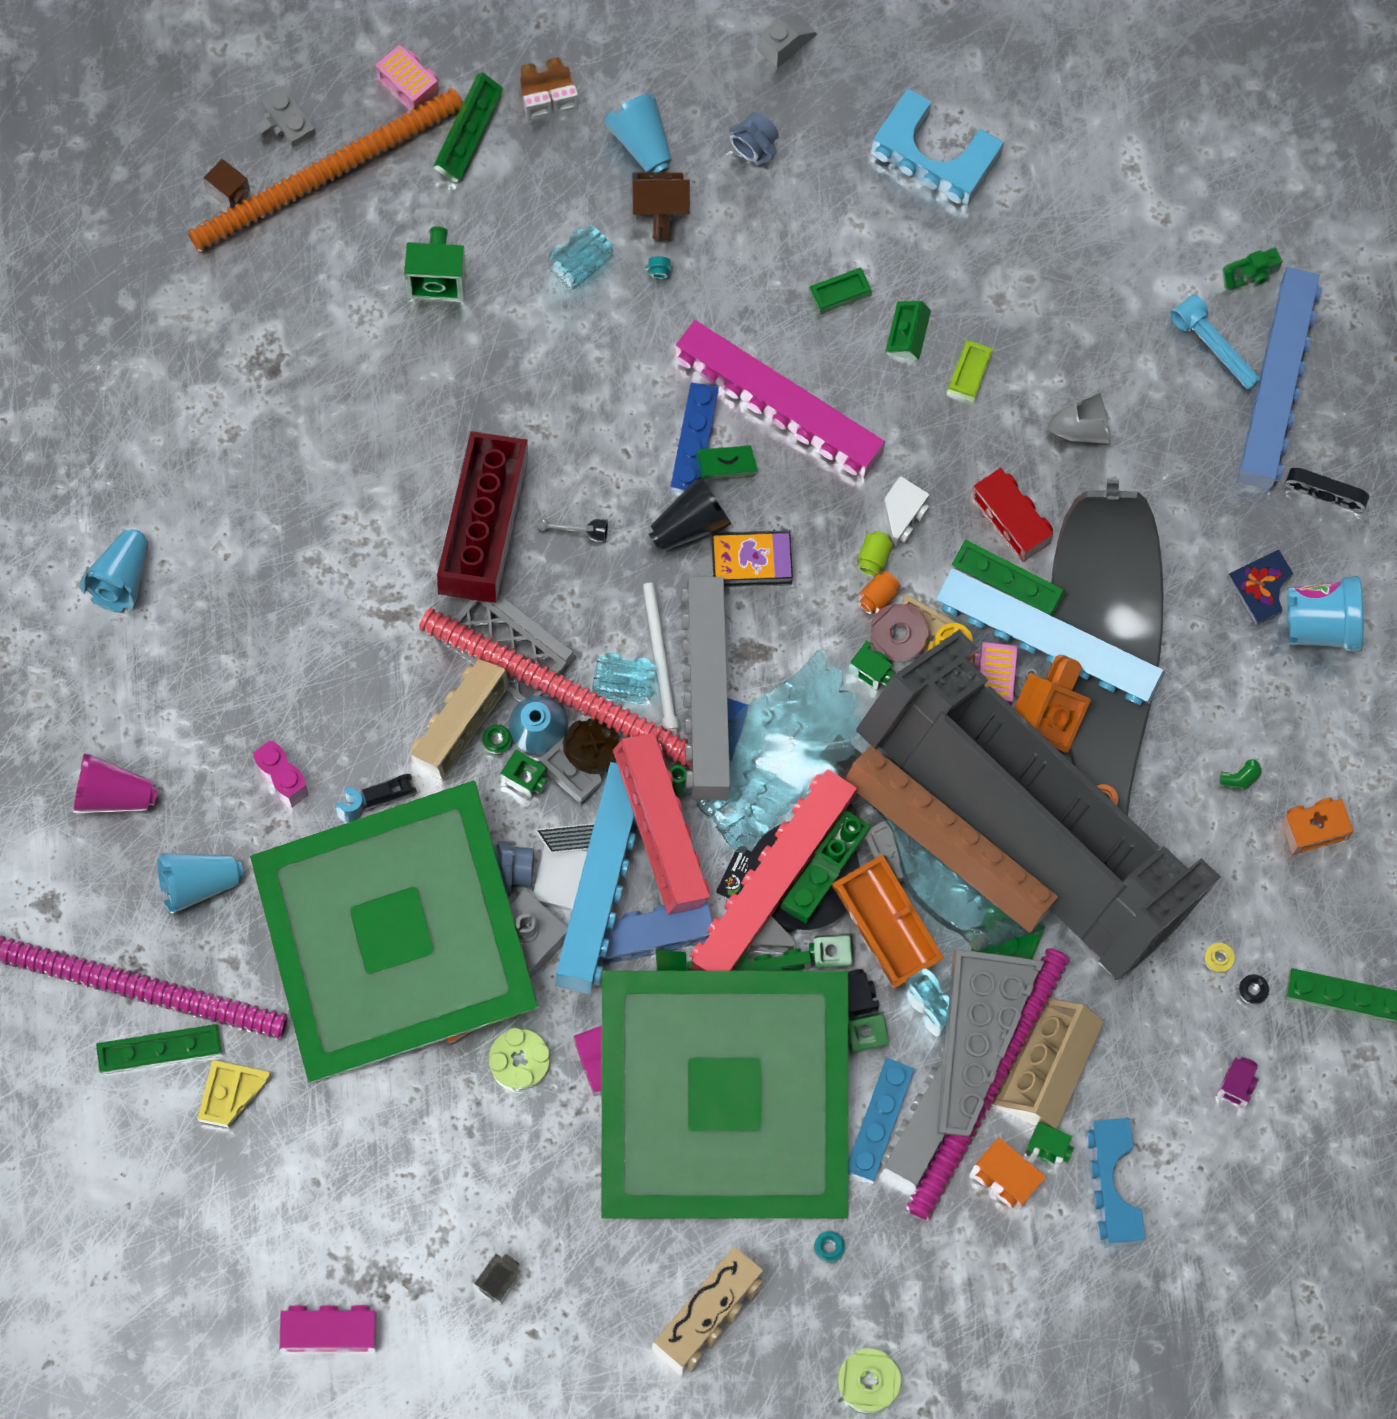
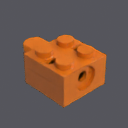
(1052, 704)

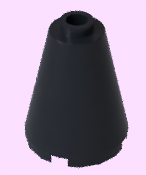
(689, 517)

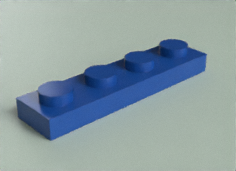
(694, 434)

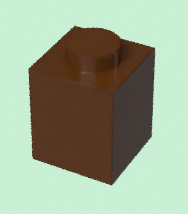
(226, 184)

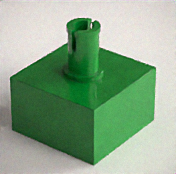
(435, 268)

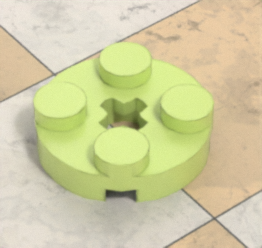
(512, 1043)
(882, 1368)

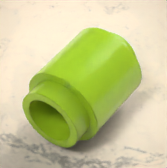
(874, 553)

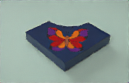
(1260, 585)

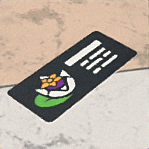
(734, 875)

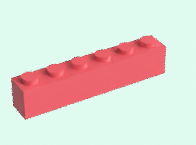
(661, 823)

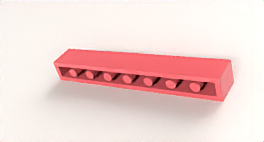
(775, 875)

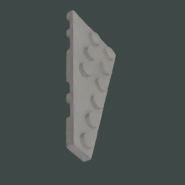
(981, 1019)

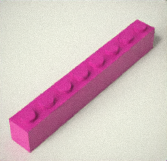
(779, 399)

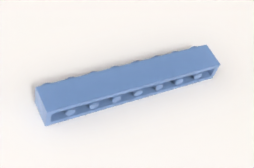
(1278, 379)

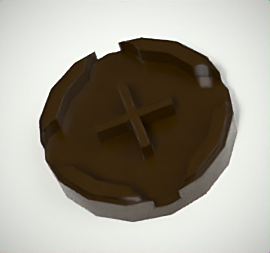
(590, 746)

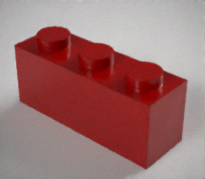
(1012, 514)

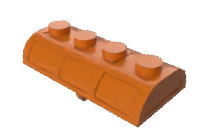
(887, 921)

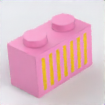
(407, 78)
(998, 665)

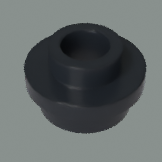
(1257, 981)

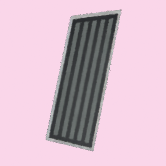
(566, 837)

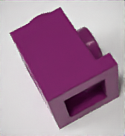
(1239, 1081)

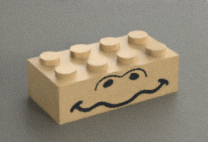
(706, 1312)

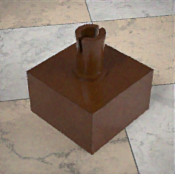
(661, 195)

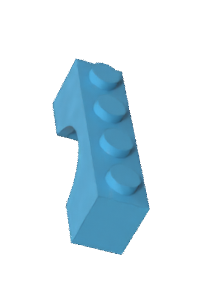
(1120, 1222)

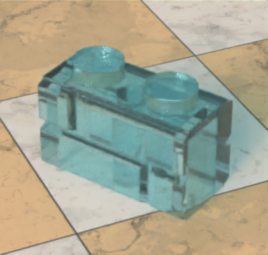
(580, 256)
(624, 679)

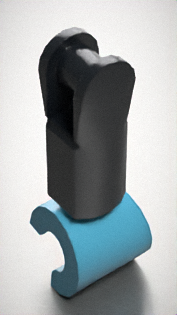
(374, 796)

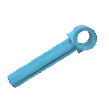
(1192, 316)

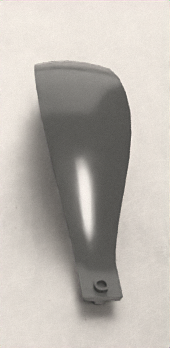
(1114, 592)

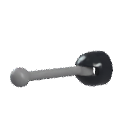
(596, 529)

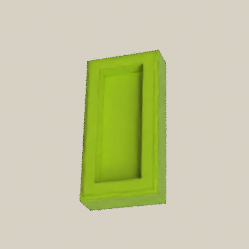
(970, 370)

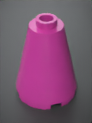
(111, 788)

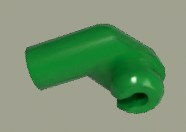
(1243, 778)

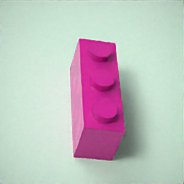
(328, 1330)

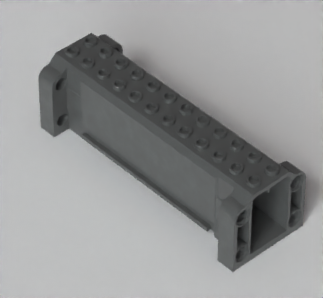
(1034, 806)

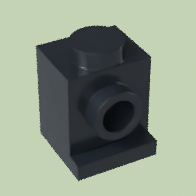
(861, 994)

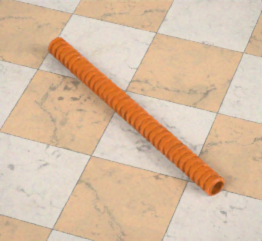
(325, 170)

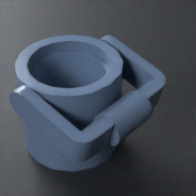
(754, 138)
(515, 865)

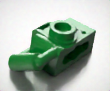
(1253, 268)

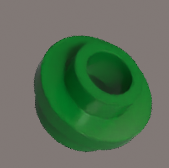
(490, 733)

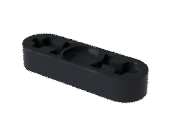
(1327, 489)

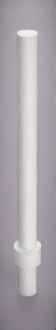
(670, 721)

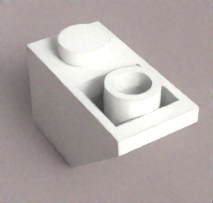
(902, 508)

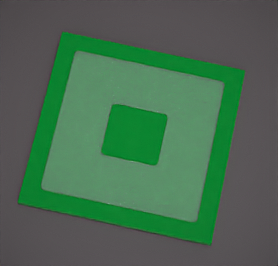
(393, 932)
(724, 1095)

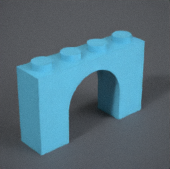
(957, 177)

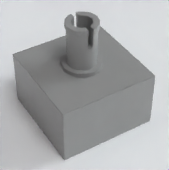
(538, 931)

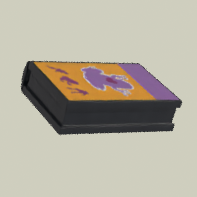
(753, 558)

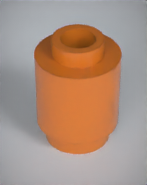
(878, 592)

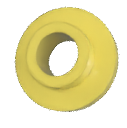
(1215, 965)

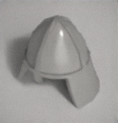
(1082, 420)

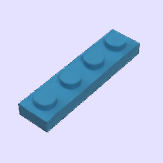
(879, 1120)

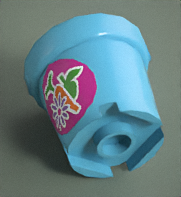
(1327, 614)

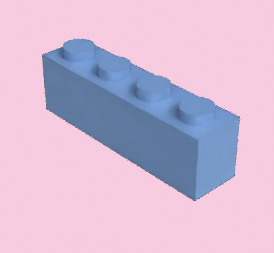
(643, 934)

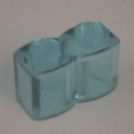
(925, 996)

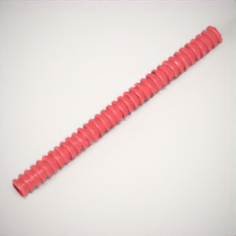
(550, 683)

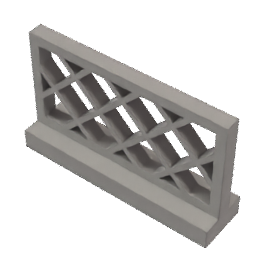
(526, 627)

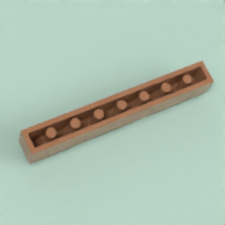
(951, 839)

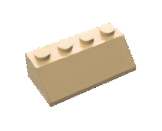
(460, 718)
(1049, 1063)

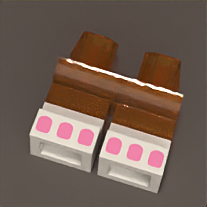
(547, 89)

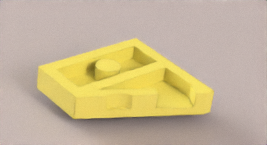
(229, 1092)

